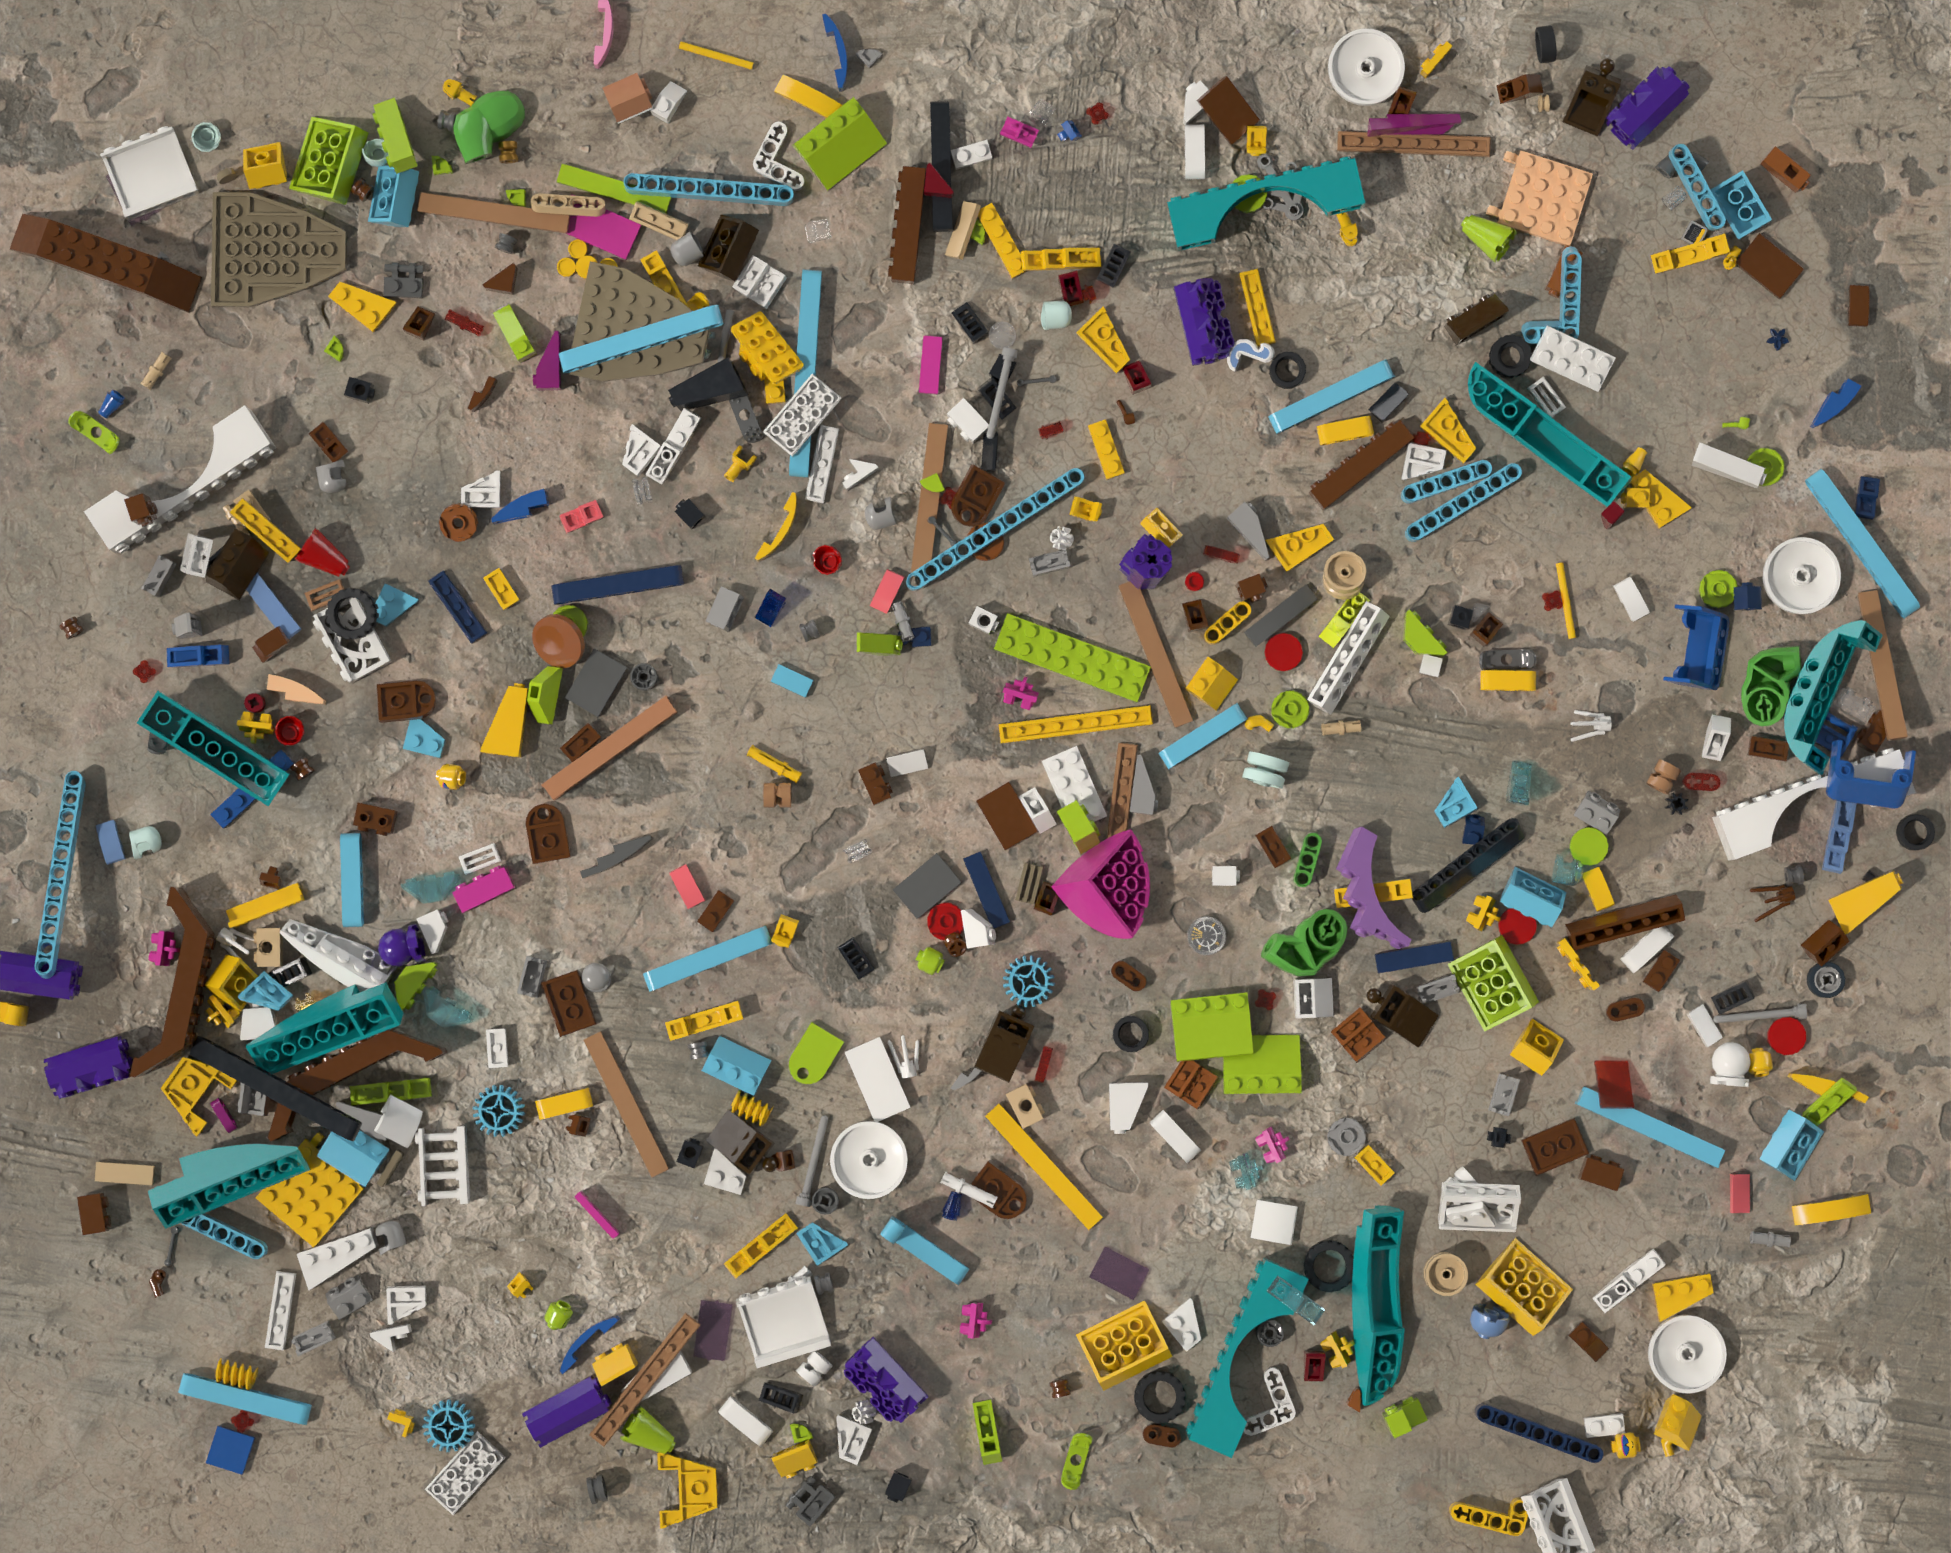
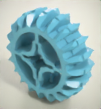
(1021, 996)
(500, 1101)
(439, 1426)

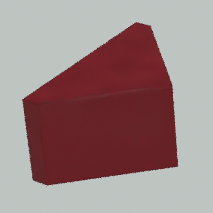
(935, 184)
(1070, 288)
(1136, 377)
(1314, 1365)

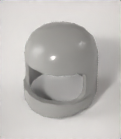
(686, 250)
(325, 474)
(880, 517)
(596, 977)
(392, 1234)

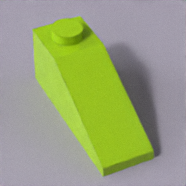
(514, 333)
(879, 644)
(987, 1432)

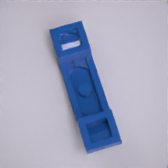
(832, 30)
(570, 1358)

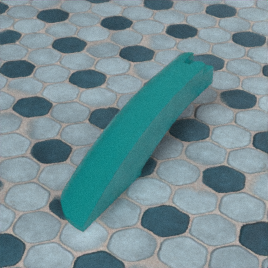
(1545, 437)
(1376, 1301)

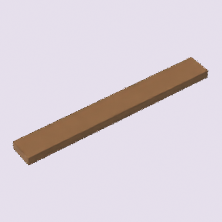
(1414, 144)
(492, 213)
(929, 500)
(1155, 654)
(1883, 669)
(1122, 789)
(626, 1104)
(645, 1379)

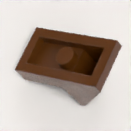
(1402, 101)
(270, 644)
(1588, 1341)

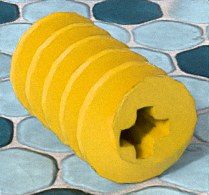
(750, 1108)
(235, 1374)

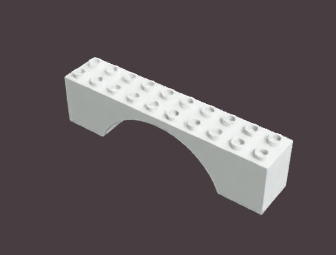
(236, 446)
(1752, 824)

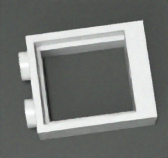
(195, 548)

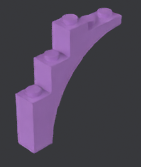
(1360, 894)

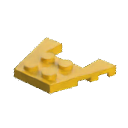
(187, 1086)
(696, 1489)

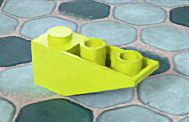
(1343, 620)

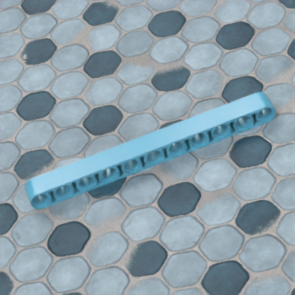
(807, 354)
(999, 521)
(60, 883)

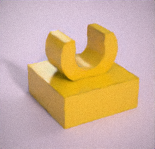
(518, 1285)

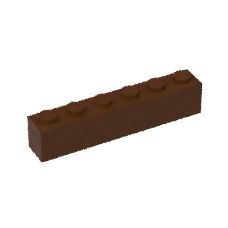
(908, 225)
(1361, 465)
(1625, 922)

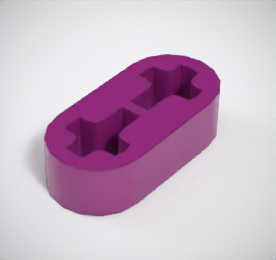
(224, 1115)

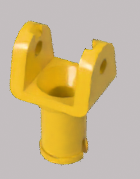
(456, 91)
(1348, 230)
(738, 465)

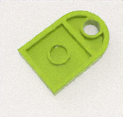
(814, 1053)

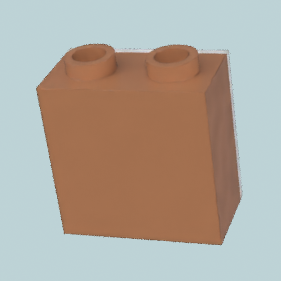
(628, 97)

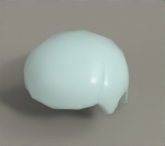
(206, 136)
(374, 153)

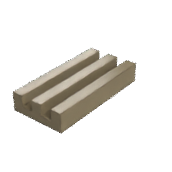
(1033, 867)
(390, 1168)

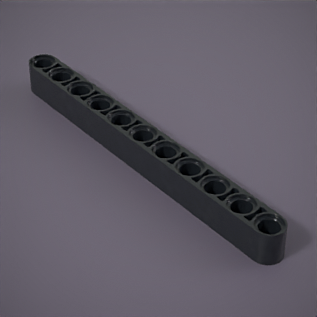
(276, 1088)

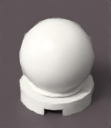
(1731, 1064)

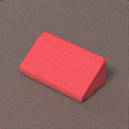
(1739, 1193)

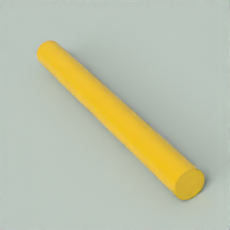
(716, 55)
(1565, 600)

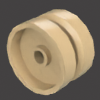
(1344, 575)
(1434, 1271)

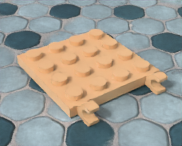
(1543, 198)

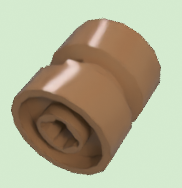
(1663, 777)
(777, 795)

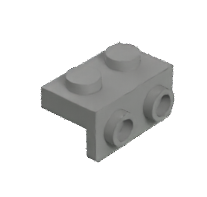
(1597, 812)
(253, 1102)
(348, 1297)

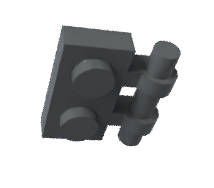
(403, 287)
(815, 1504)

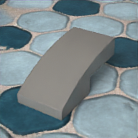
(964, 1079)

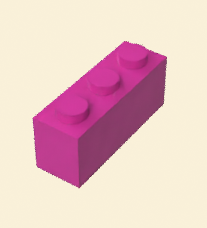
(483, 889)

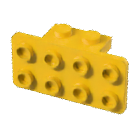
(765, 349)

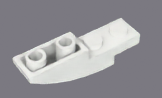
(673, 446)
(1628, 1280)

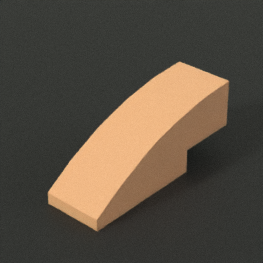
(294, 690)

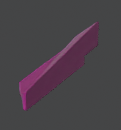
(1412, 124)

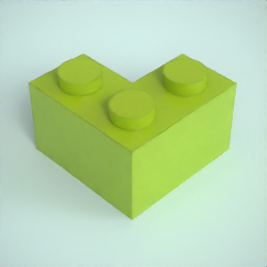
(1081, 830)
(1404, 1416)

